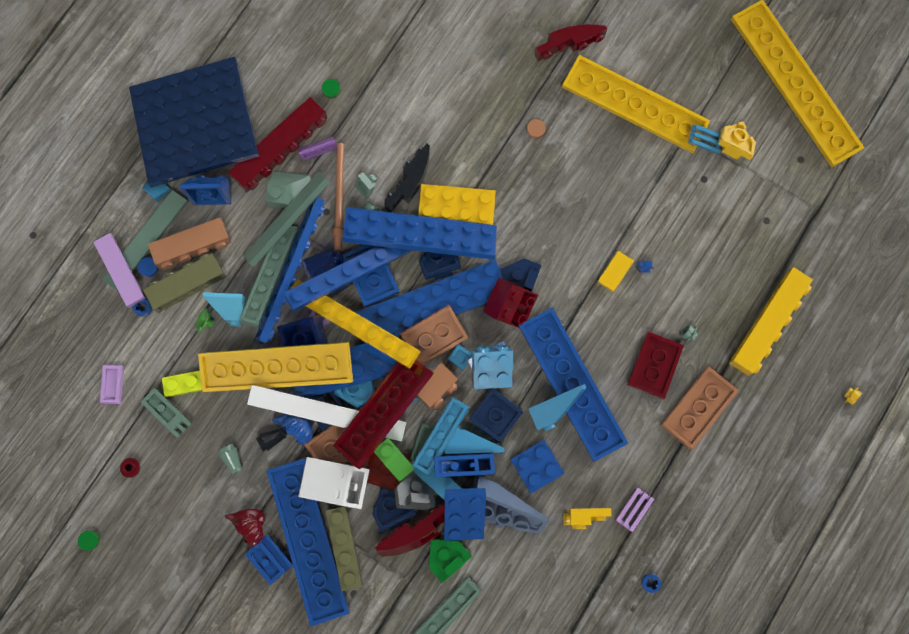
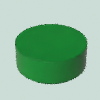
(331, 88)
(88, 540)

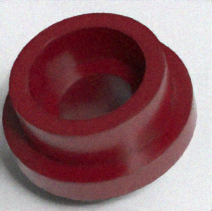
(135, 470)

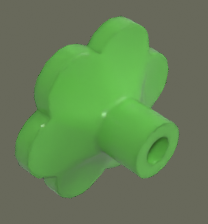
(203, 320)

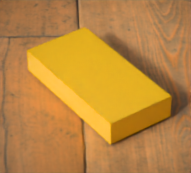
(615, 271)

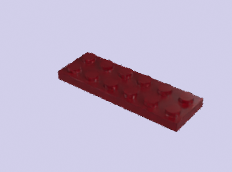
(382, 412)

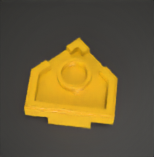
(737, 141)

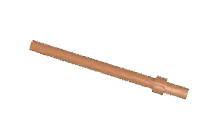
(337, 231)

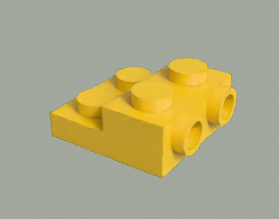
(581, 517)

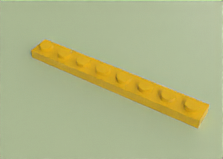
(364, 329)

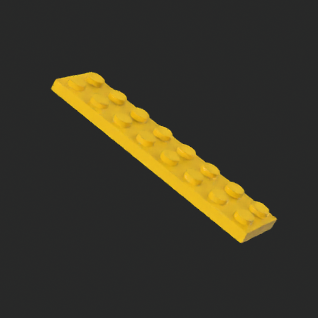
(633, 102)
(276, 367)

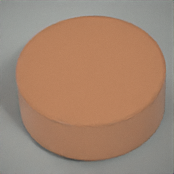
(536, 128)

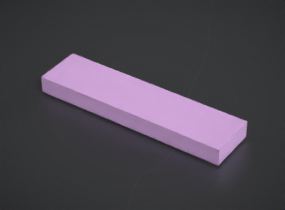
(119, 270)

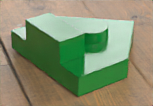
(447, 558)

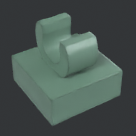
(365, 184)

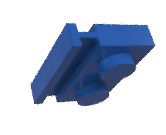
(269, 560)

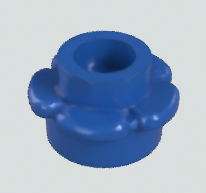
(644, 266)

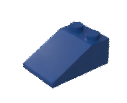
(208, 190)

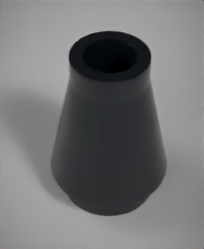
(270, 439)

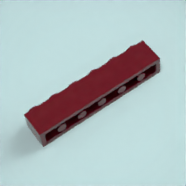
(279, 144)

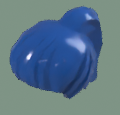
(297, 427)

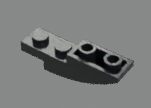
(414, 172)

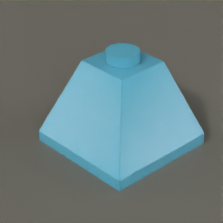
(227, 305)

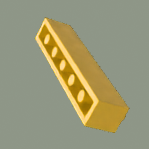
(771, 321)

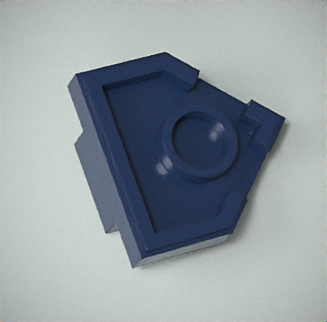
(438, 265)
(522, 273)
(387, 514)

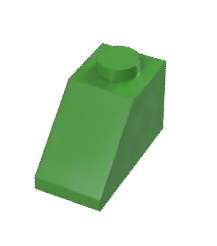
(394, 459)

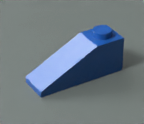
(464, 465)

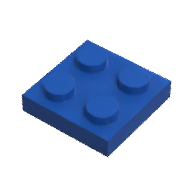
(537, 466)

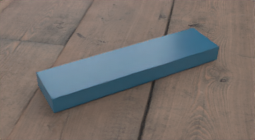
(441, 435)

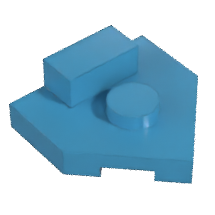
(357, 394)

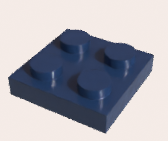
(496, 415)

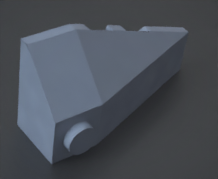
(508, 510)

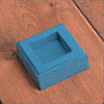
(459, 357)

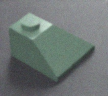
(284, 188)

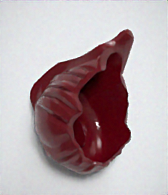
(248, 524)

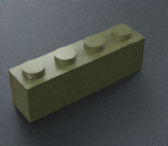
(184, 283)
(344, 548)

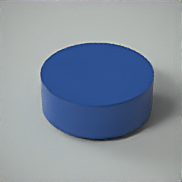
(147, 267)

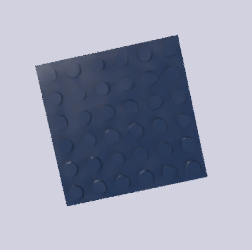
(193, 122)

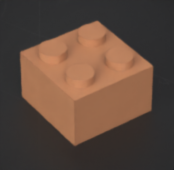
(439, 385)

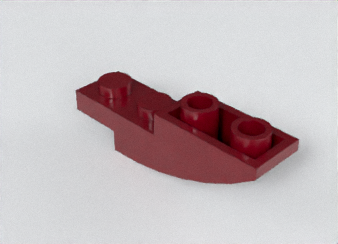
(576, 37)
(407, 539)

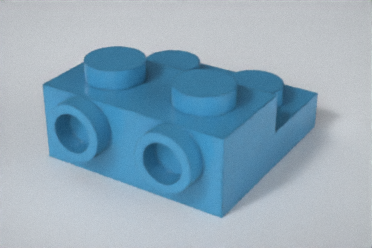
(492, 367)

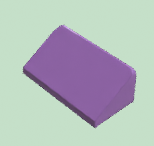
(317, 148)

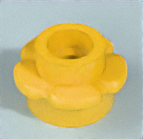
(852, 395)

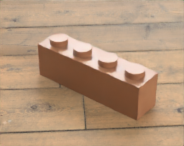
(189, 243)

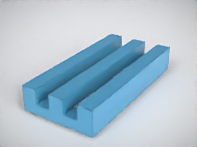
(693, 133)

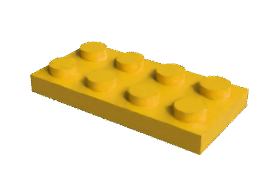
(457, 203)

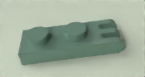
(165, 412)

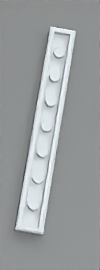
(311, 409)

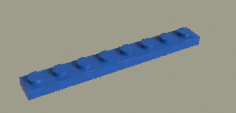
(341, 275)

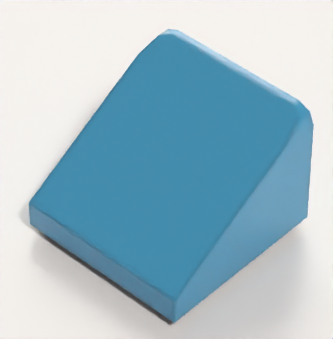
(156, 192)

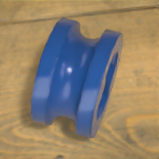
(145, 313)
(649, 589)

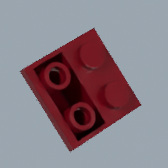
(510, 303)

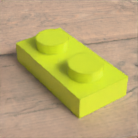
(182, 384)

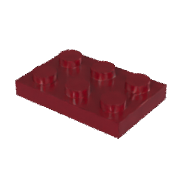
(655, 365)

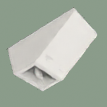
(333, 483)

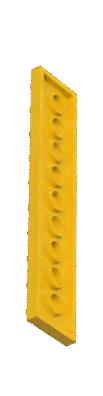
(797, 83)

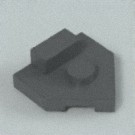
(414, 494)

